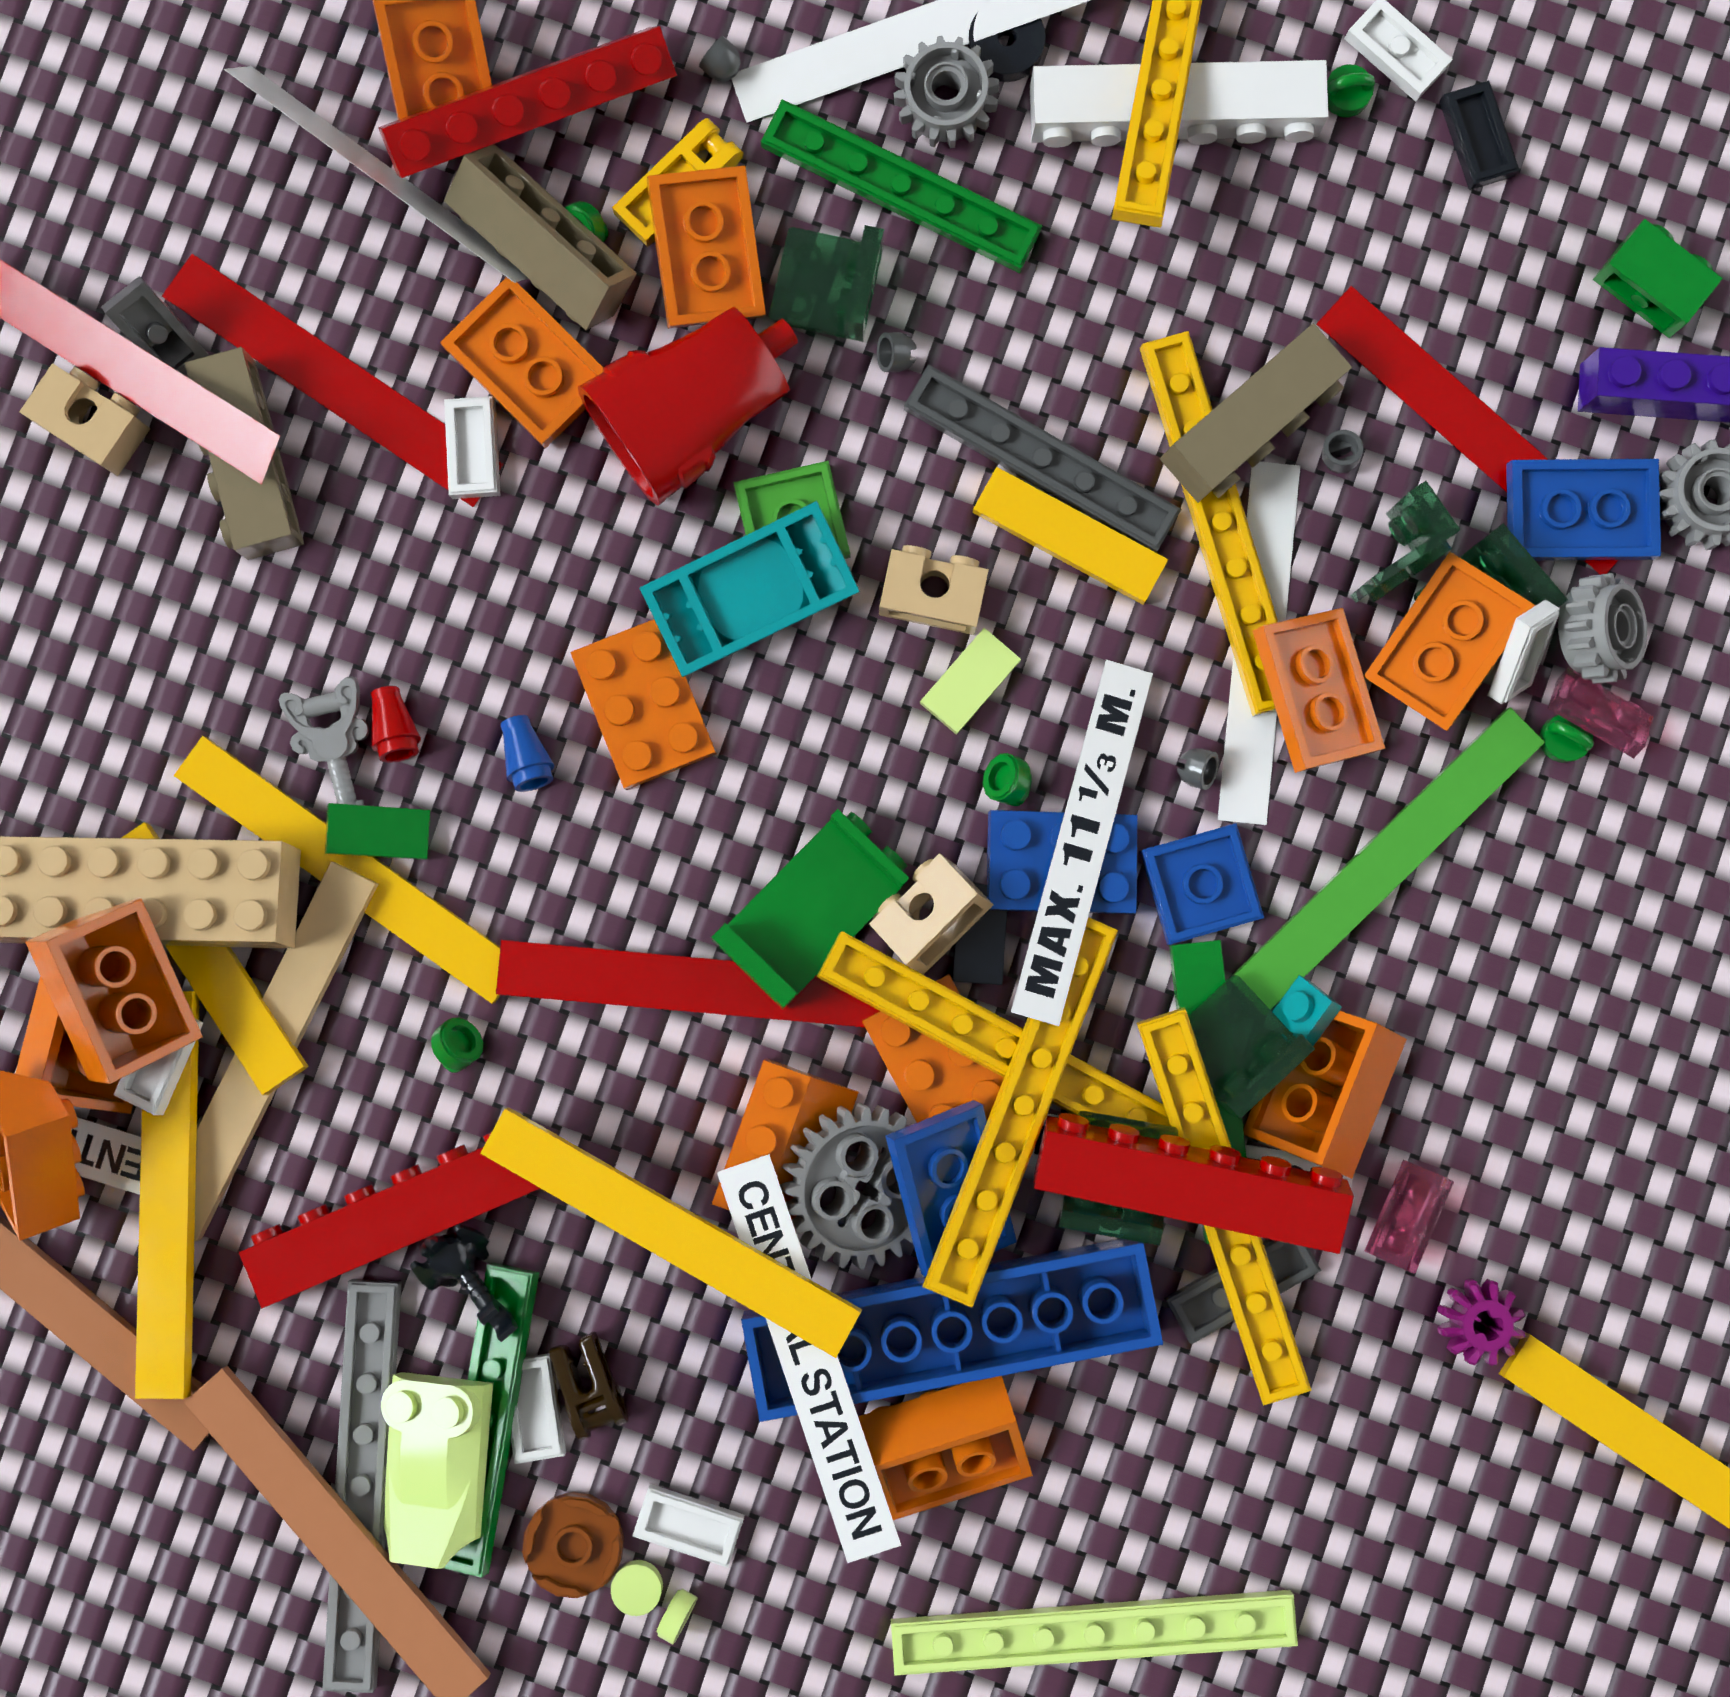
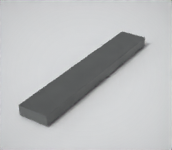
(1041, 458)

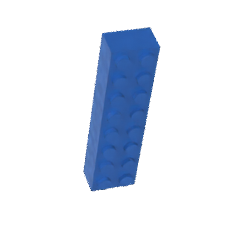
(1023, 1319)

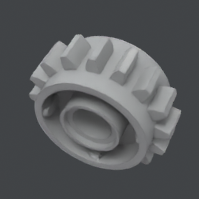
(946, 65)
(1684, 500)
(1602, 628)

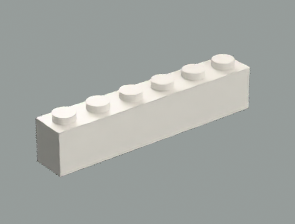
(1220, 102)

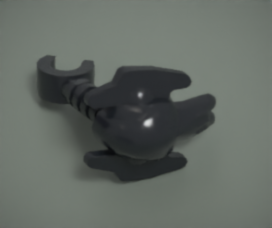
(453, 1258)

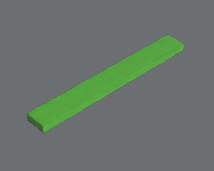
(1390, 857)

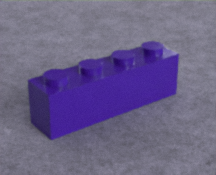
(1655, 384)

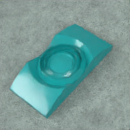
(750, 589)

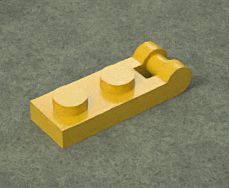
(634, 206)

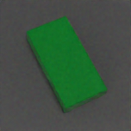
(377, 831)

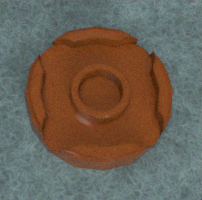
(573, 1544)

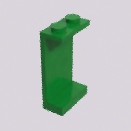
(797, 916)

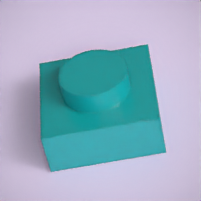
(1306, 1009)

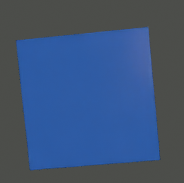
(1201, 884)

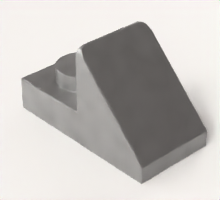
(153, 325)

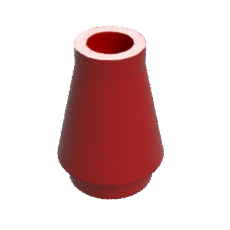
(392, 726)

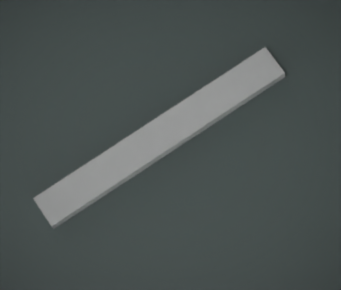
(361, 1468)

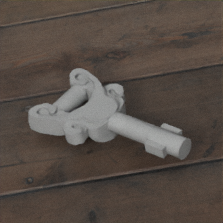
(330, 743)

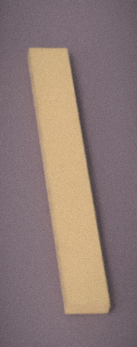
(293, 1002)

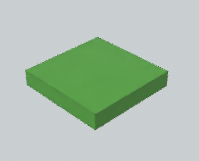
(784, 492)

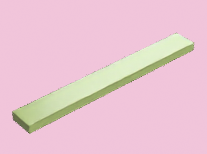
(1094, 1632)

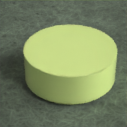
(636, 1588)
(676, 1616)

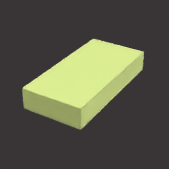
(970, 681)

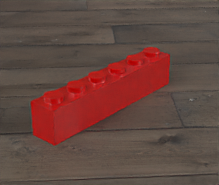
(527, 101)
(1193, 1183)
(378, 1222)

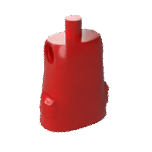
(686, 400)

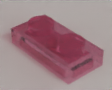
(1601, 712)
(1409, 1216)

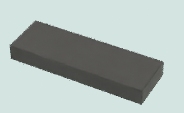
(1204, 1304)

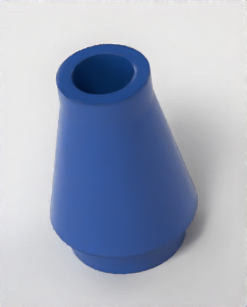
(525, 756)

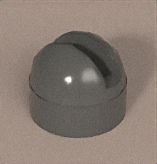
(721, 60)
(895, 352)
(1339, 444)
(1199, 768)

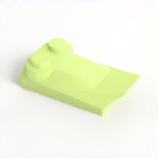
(434, 1466)

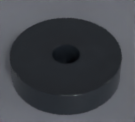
(1016, 60)

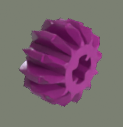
(1497, 1331)

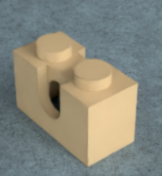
(61, 404)
(953, 611)
(955, 910)

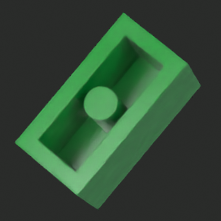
(1658, 278)

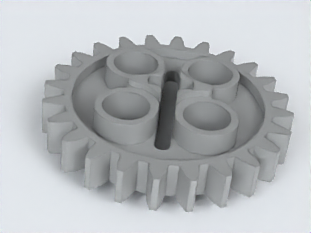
(824, 1165)

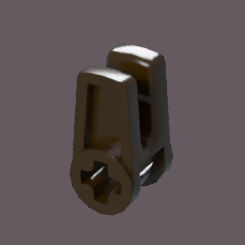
(579, 1399)

